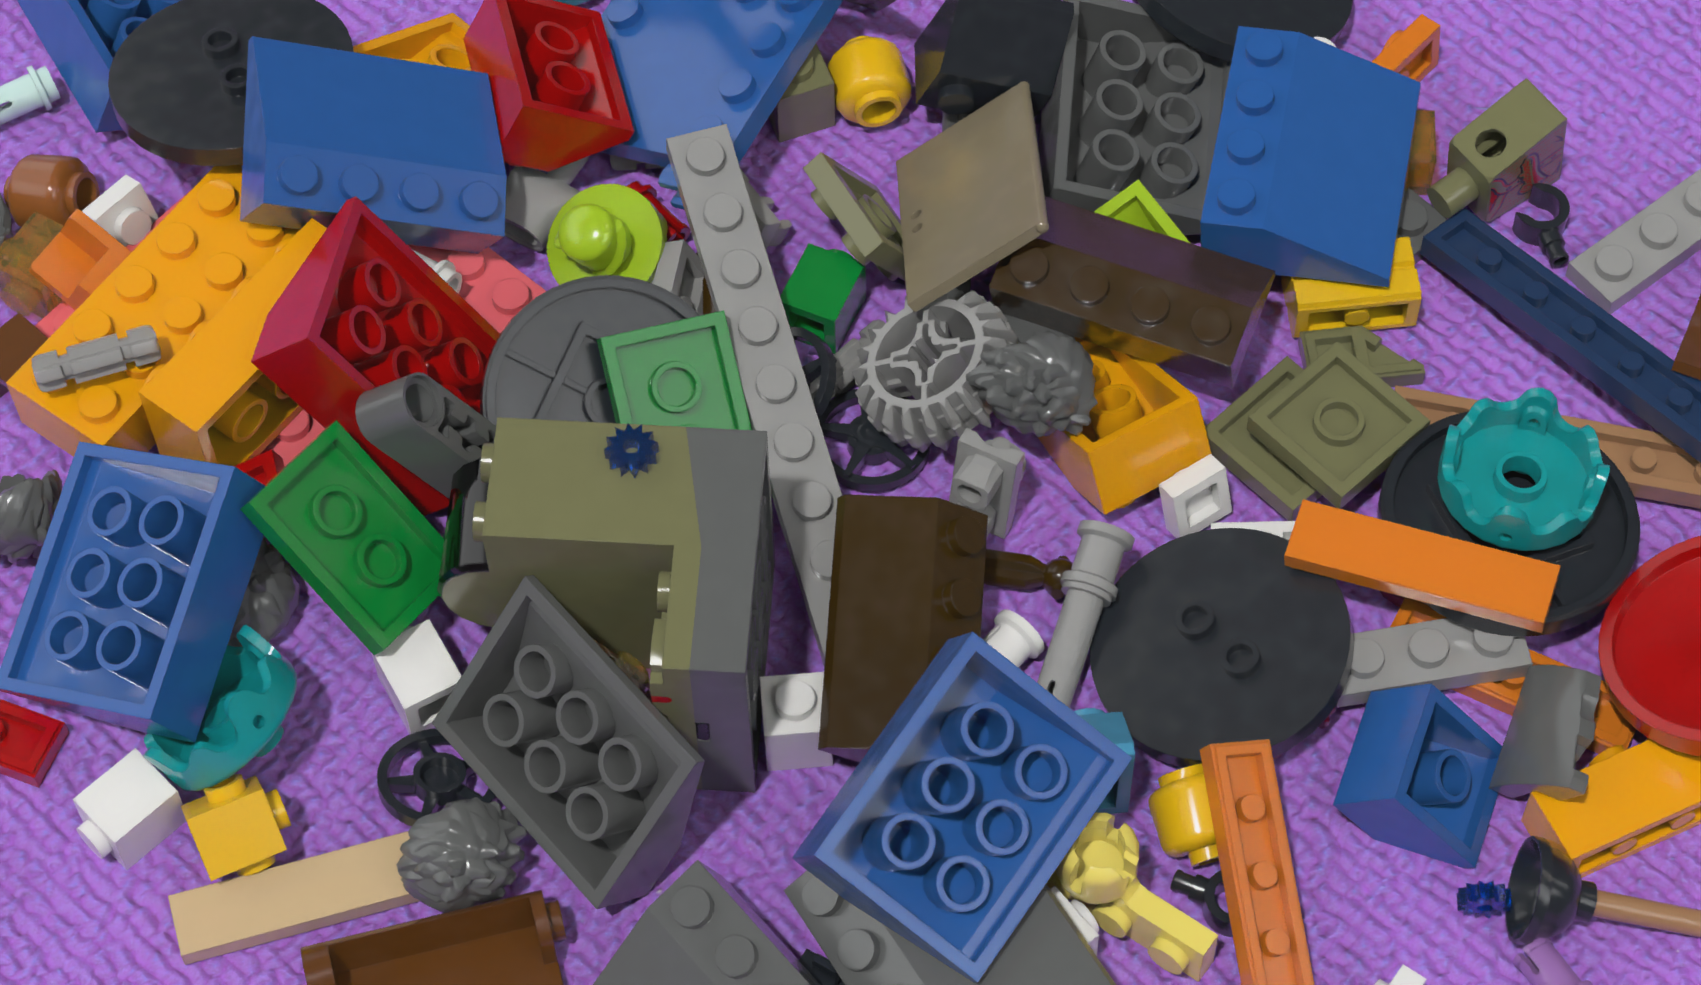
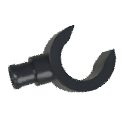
(1545, 233)
(1204, 891)

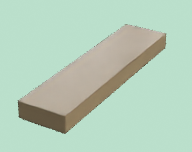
(289, 899)

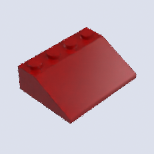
(365, 317)

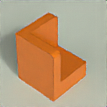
(78, 259)

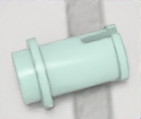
(27, 94)

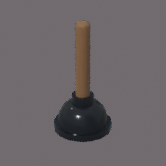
(1551, 895)

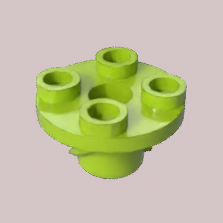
(606, 233)

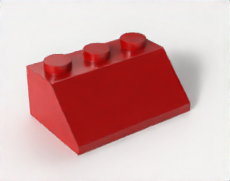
(549, 81)

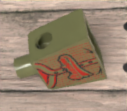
(1502, 155)

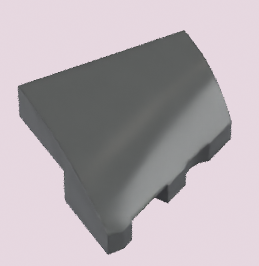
(1548, 734)

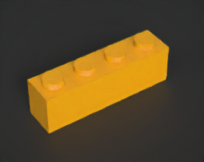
(1628, 805)

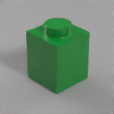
(825, 294)

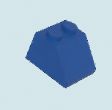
(1421, 775)

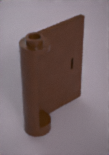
(475, 945)

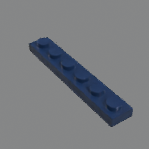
(1569, 326)

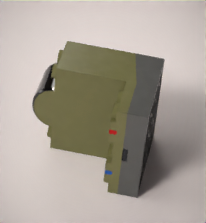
(644, 564)

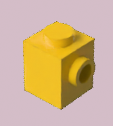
(237, 826)

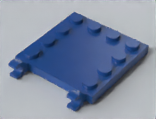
(706, 67)

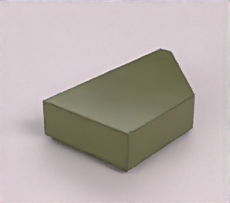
(1366, 348)

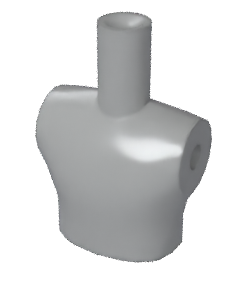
(535, 200)

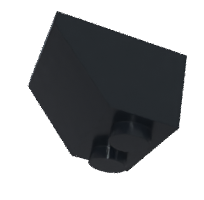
(986, 48)

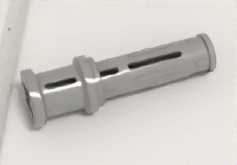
(1087, 590)

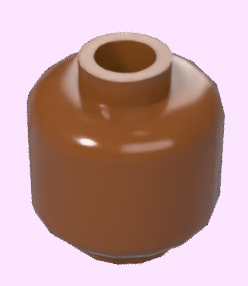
(49, 186)

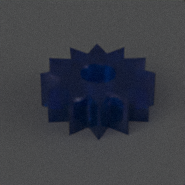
(627, 439)
(1484, 899)

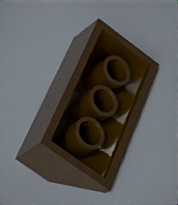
(1135, 292)
(898, 591)

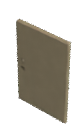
(970, 196)

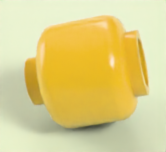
(870, 81)
(1184, 816)

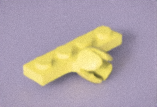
(1103, 876)

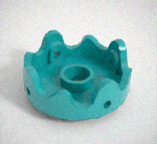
(1530, 440)
(239, 721)

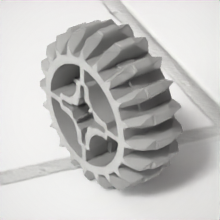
(927, 359)

